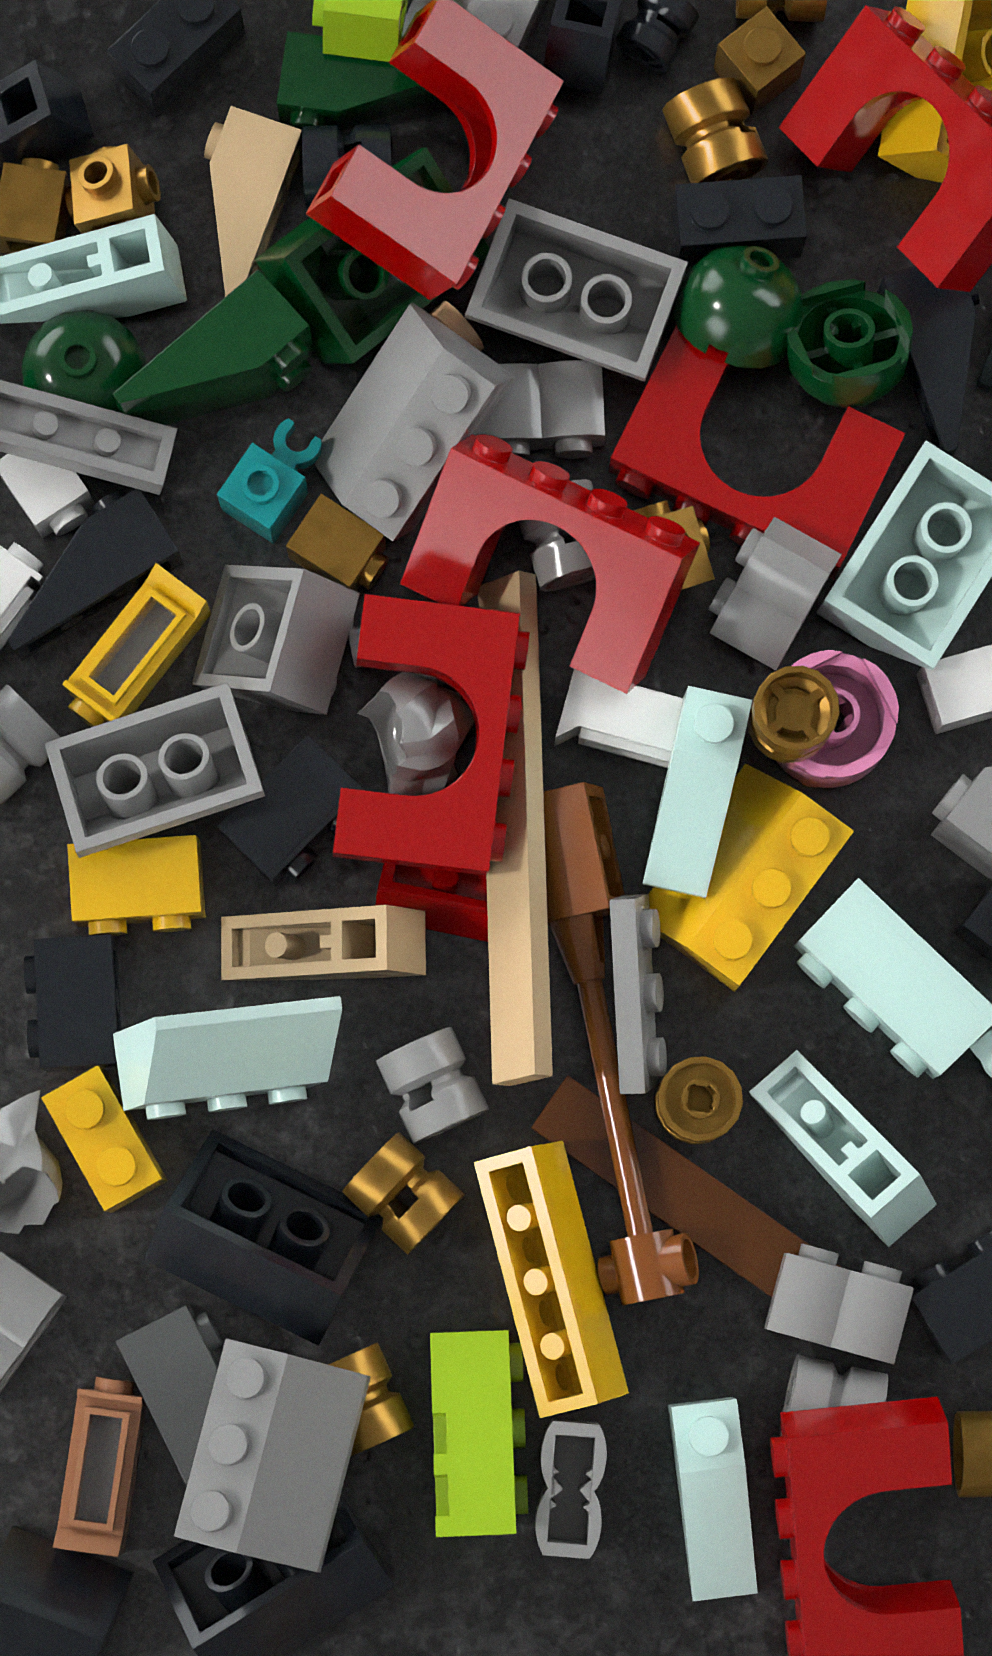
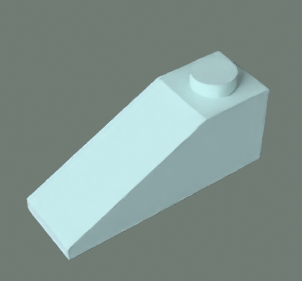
(106, 270)
(697, 791)
(844, 1148)
(713, 1497)

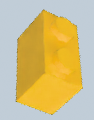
(138, 884)
(104, 1139)

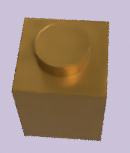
(760, 58)
(32, 204)
(338, 546)

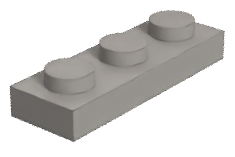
(84, 438)
(637, 993)

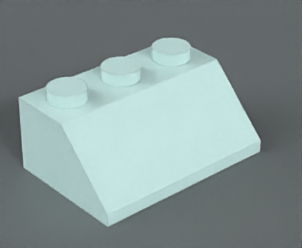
(918, 562)
(894, 981)
(227, 1056)

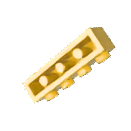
(551, 1278)

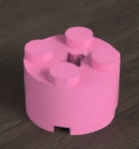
(868, 726)

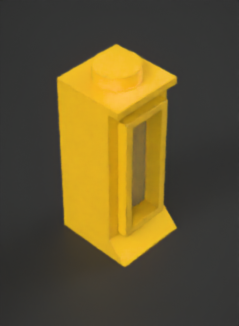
(136, 649)

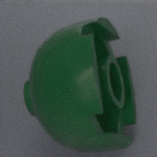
(741, 305)
(850, 343)
(82, 358)

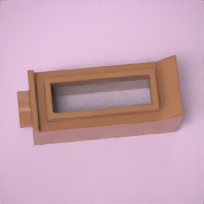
(101, 1468)

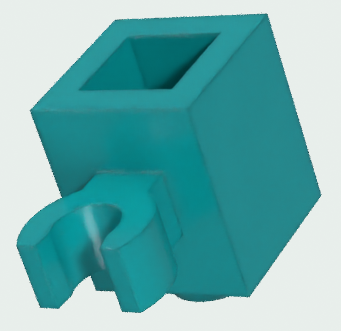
(266, 487)

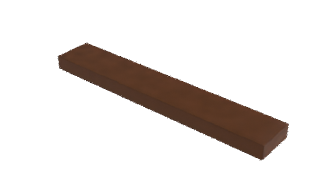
(674, 1189)

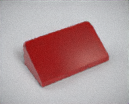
(451, 900)

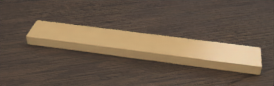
(518, 884)

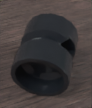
(327, 144)

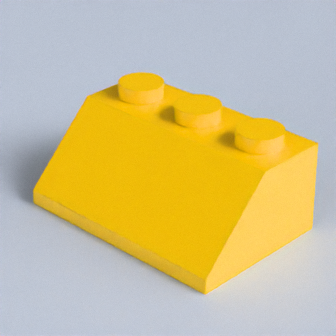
(916, 134)
(764, 867)

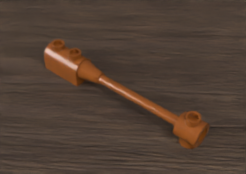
(580, 884)

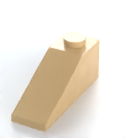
(251, 178)
(324, 944)

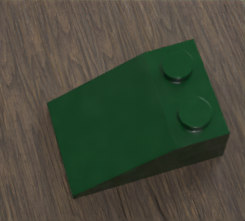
(339, 289)
(225, 359)

